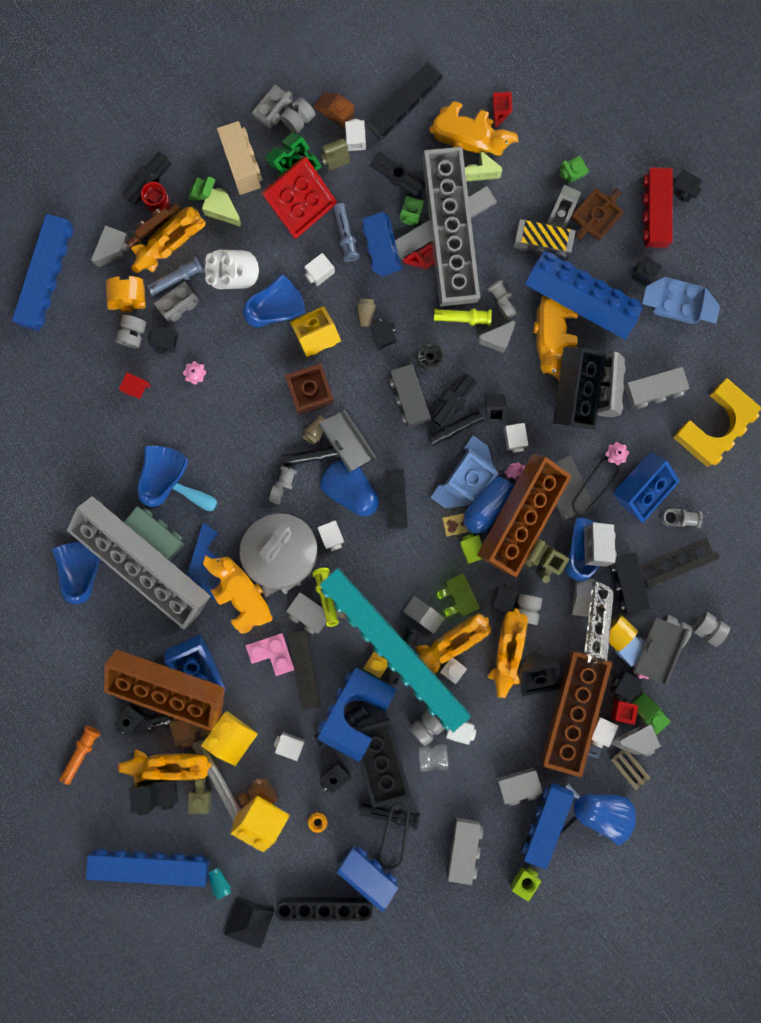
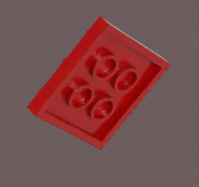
(299, 197)

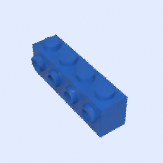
(548, 825)

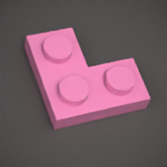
(275, 649)

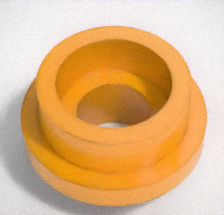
(317, 828)

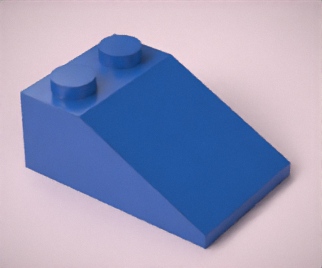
(194, 659)

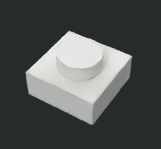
(453, 670)

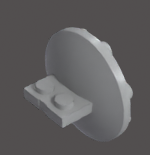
(278, 551)

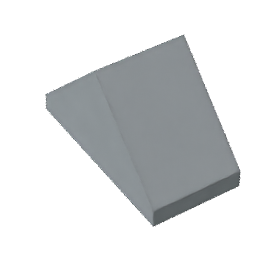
(497, 338)
(582, 597)
(424, 614)

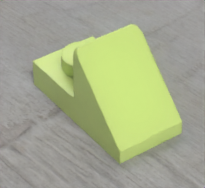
(487, 170)

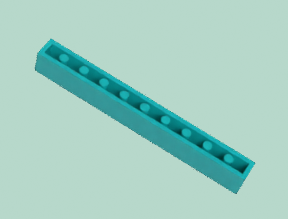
(395, 650)

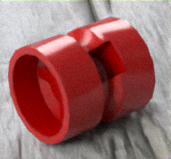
(155, 196)

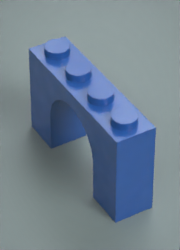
(336, 731)

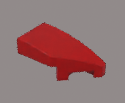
(501, 107)
(422, 258)

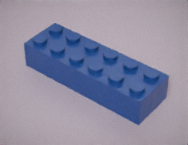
(584, 294)

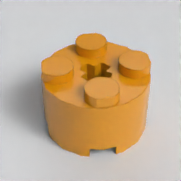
(125, 294)

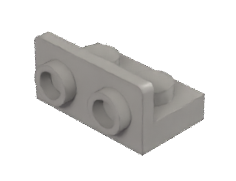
(273, 106)
(177, 302)

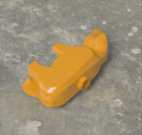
(469, 133)
(167, 239)
(552, 334)
(241, 591)
(455, 641)
(509, 652)
(166, 766)

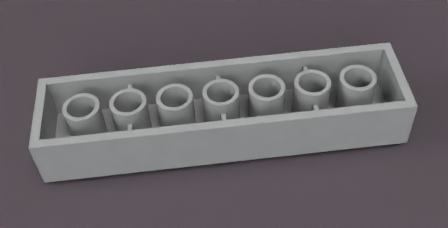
(451, 226)
(138, 562)

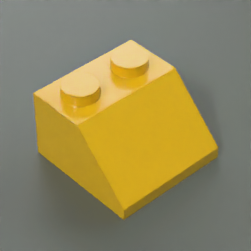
(315, 331)
(229, 739)
(259, 823)

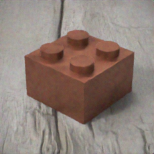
(309, 389)

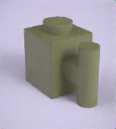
(335, 154)
(536, 553)
(552, 561)
(200, 799)

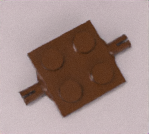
(597, 214)
(145, 228)

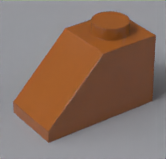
(335, 108)

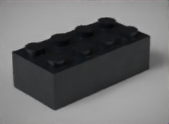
(579, 387)
(383, 765)

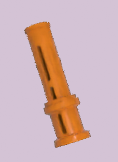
(83, 746)

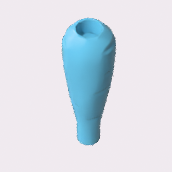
(197, 497)

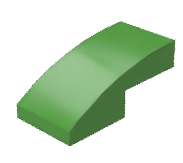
(201, 189)

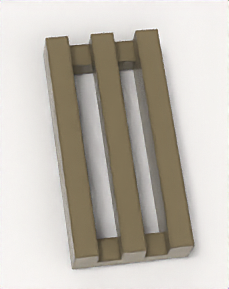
(640, 780)

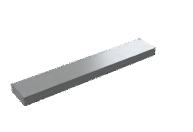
(421, 235)

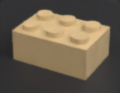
(240, 157)

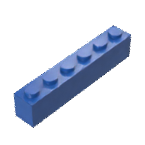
(43, 273)
(147, 868)

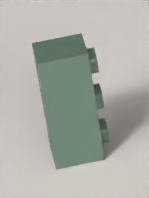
(155, 532)

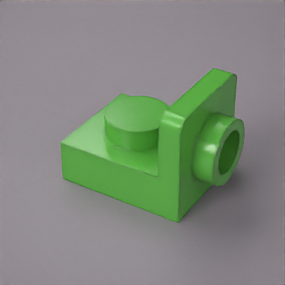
(573, 169)
(411, 210)

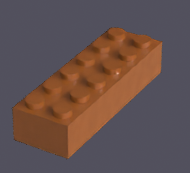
(524, 515)
(163, 689)
(575, 715)

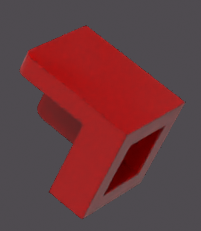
(133, 386)
(624, 712)

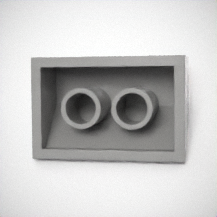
(612, 386)

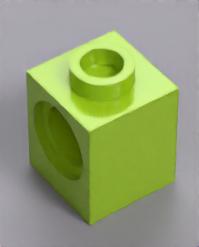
(471, 547)
(525, 892)

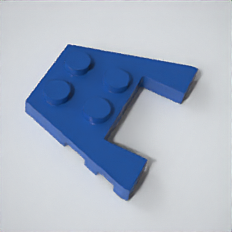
(197, 571)

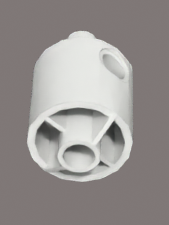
(231, 269)

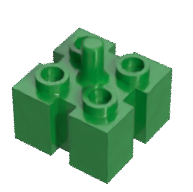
(290, 153)

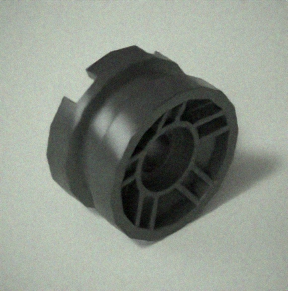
(424, 350)

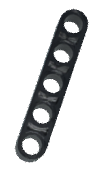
(404, 101)
(315, 914)

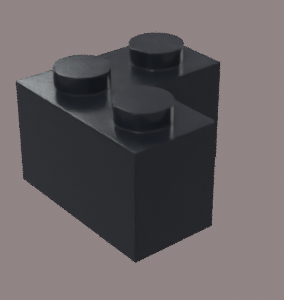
(152, 794)

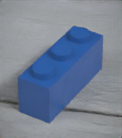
(381, 244)

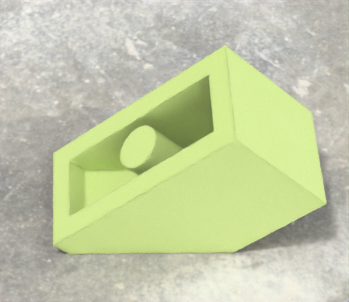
(220, 207)

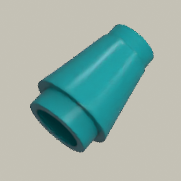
(219, 885)

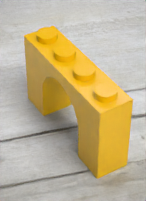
(740, 411)

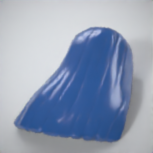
(274, 304)
(159, 474)
(350, 489)
(487, 506)
(576, 565)
(76, 571)
(608, 815)

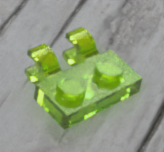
(462, 595)

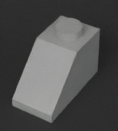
(564, 207)
(110, 246)
(638, 741)

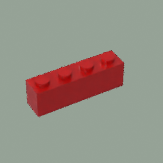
(658, 207)

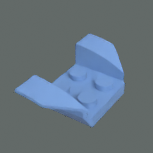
(681, 301)
(469, 477)

